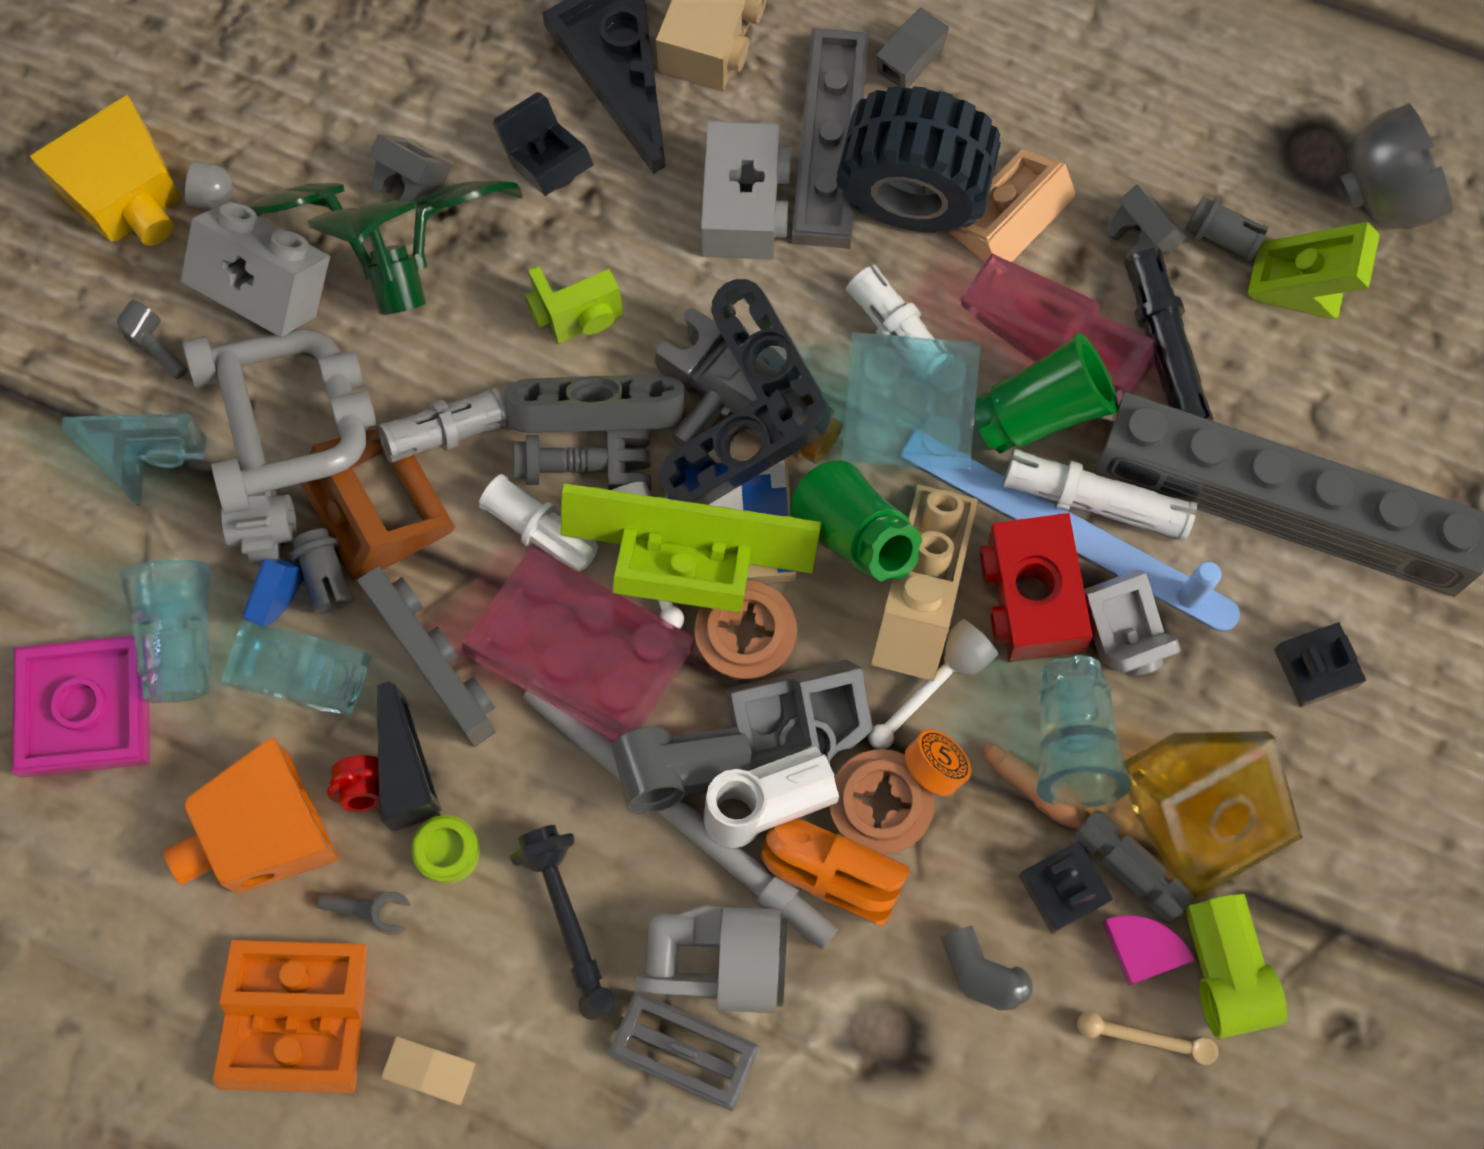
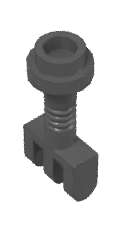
(614, 458)

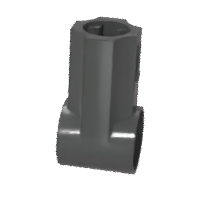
(665, 768)

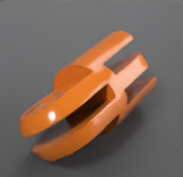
(835, 869)

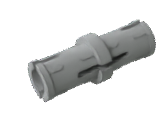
(442, 425)

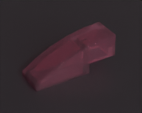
(1042, 315)

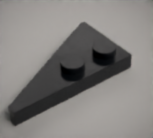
(614, 57)

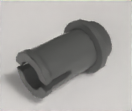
(1226, 228)
(321, 567)

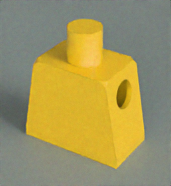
(112, 174)

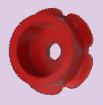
(355, 783)

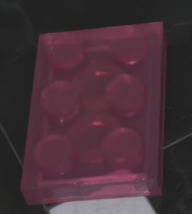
(578, 645)

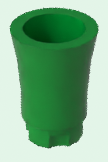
(1047, 397)
(857, 521)

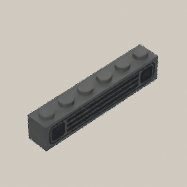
(1295, 495)

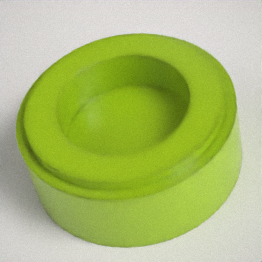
(445, 849)

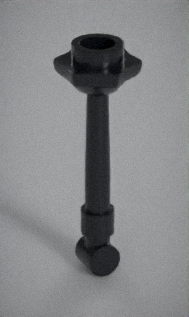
(543, 852)

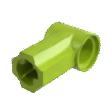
(1237, 986)

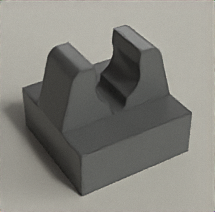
(404, 158)
(1144, 212)

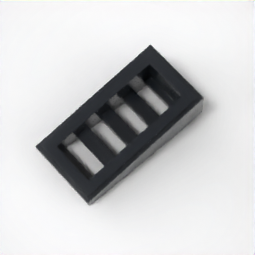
(404, 777)

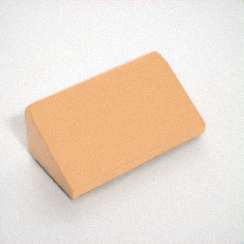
(1019, 206)

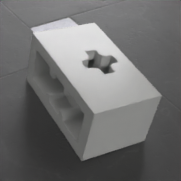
(737, 160)
(254, 268)

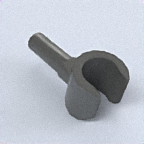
(137, 328)
(364, 908)

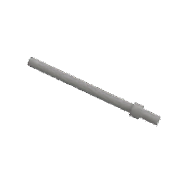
(771, 890)

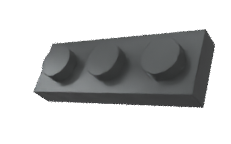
(430, 653)

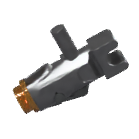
(718, 377)

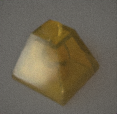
(1213, 803)

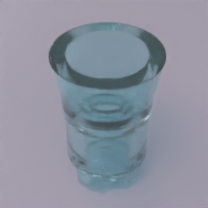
(170, 627)
(1079, 736)

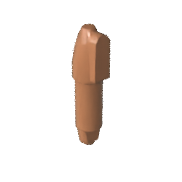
(1025, 779)

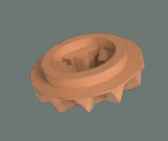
(764, 655)
(862, 777)

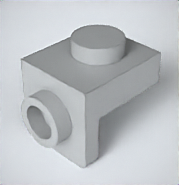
(1128, 625)

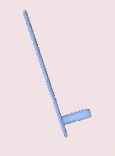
(1187, 594)

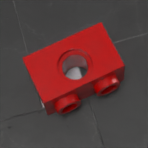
(1044, 551)

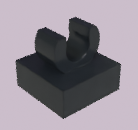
(1320, 664)
(1065, 887)

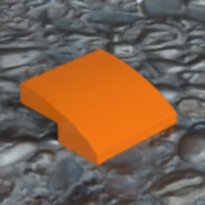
(291, 1017)

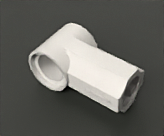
(772, 792)

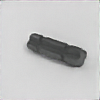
(1134, 865)

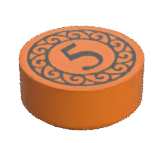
(937, 762)

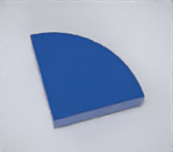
(272, 590)

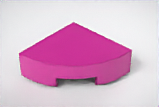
(1145, 947)

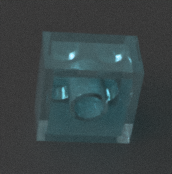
(910, 401)

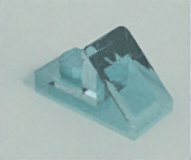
(125, 441)

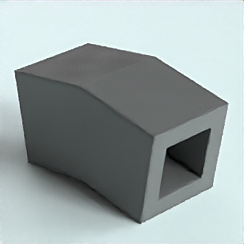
(912, 48)

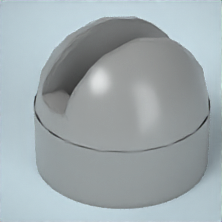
(207, 186)

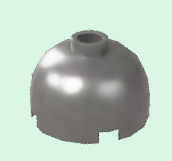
(1395, 172)

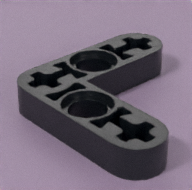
(765, 415)

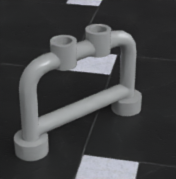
(251, 474)

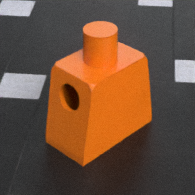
(252, 825)

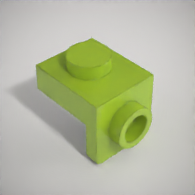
(577, 309)

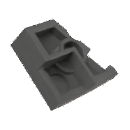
(802, 710)

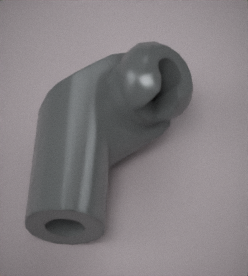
(984, 979)

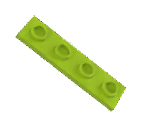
(686, 548)

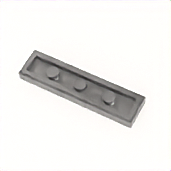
(832, 91)

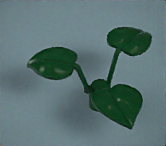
(390, 268)

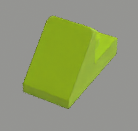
(1314, 269)

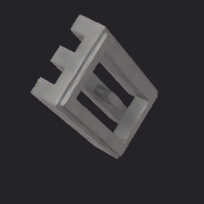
(631, 1027)

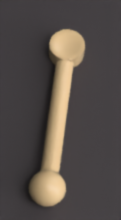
(1201, 1050)

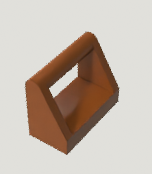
(356, 524)

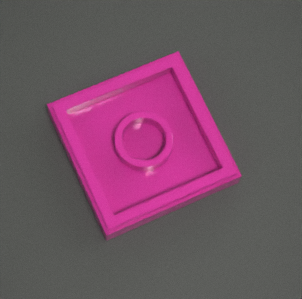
(78, 708)

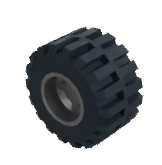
(919, 159)

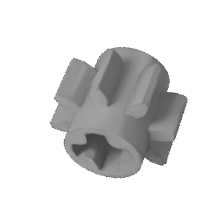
(262, 527)

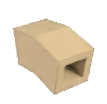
(428, 1070)

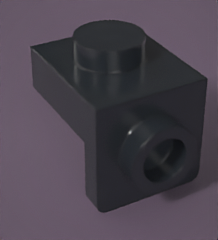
(540, 145)

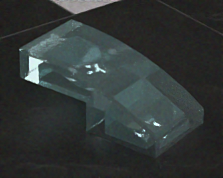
(297, 668)

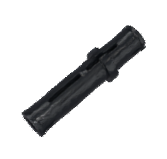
(1161, 318)

